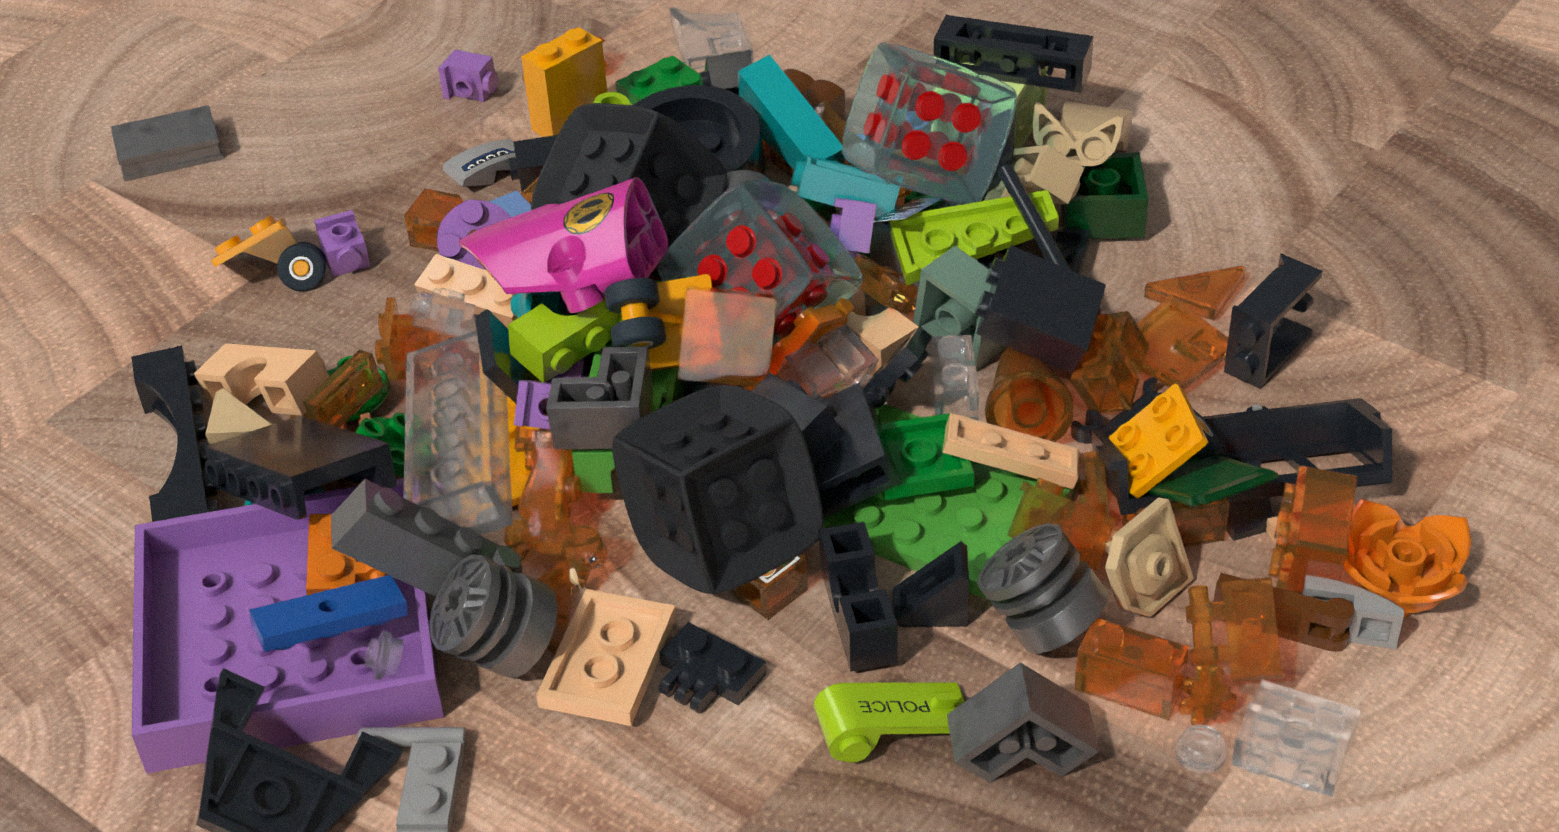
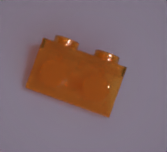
(399, 339)

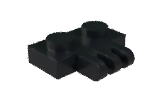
(707, 667)

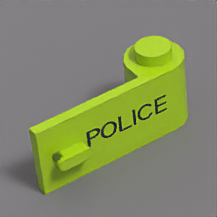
(858, 713)

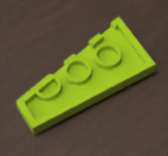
(972, 227)

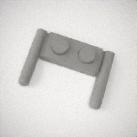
(430, 776)

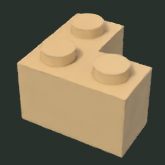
(1041, 170)

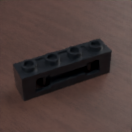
(1016, 52)

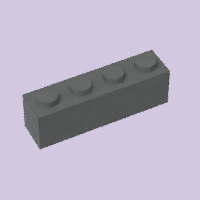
(408, 539)

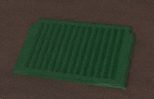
(1210, 480)

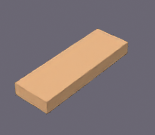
(1011, 450)

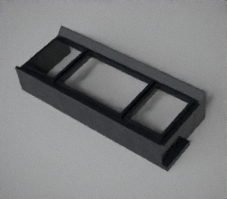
(1273, 435)

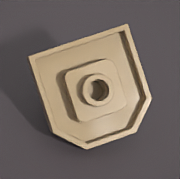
(1147, 560)

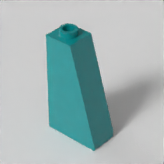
(785, 115)

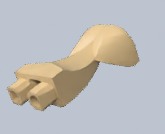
(1086, 131)

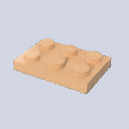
(607, 657)

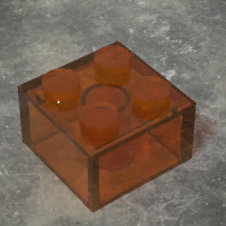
(727, 336)
(1312, 528)

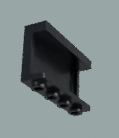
(292, 456)

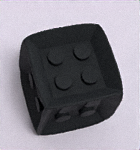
(620, 142)
(719, 487)

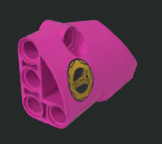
(575, 245)

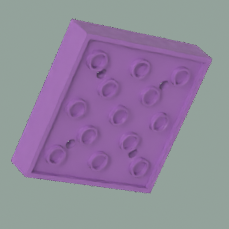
(194, 619)

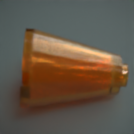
(1029, 397)

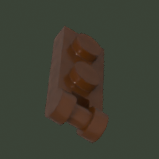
(1307, 618)

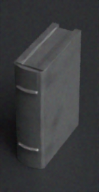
(166, 143)

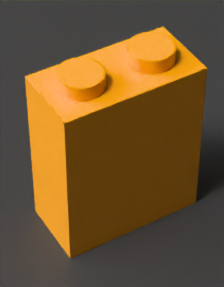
(562, 77)

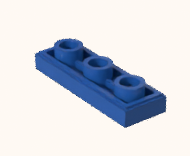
(328, 613)

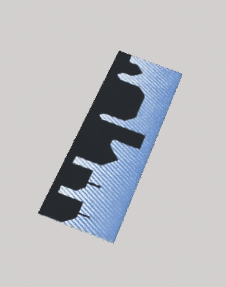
(907, 209)

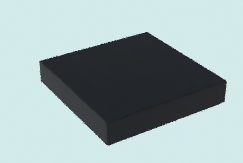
(496, 357)

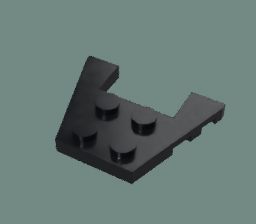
(269, 789)

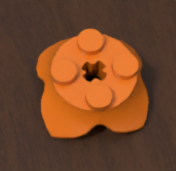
(1404, 562)

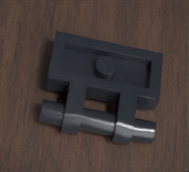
(900, 365)

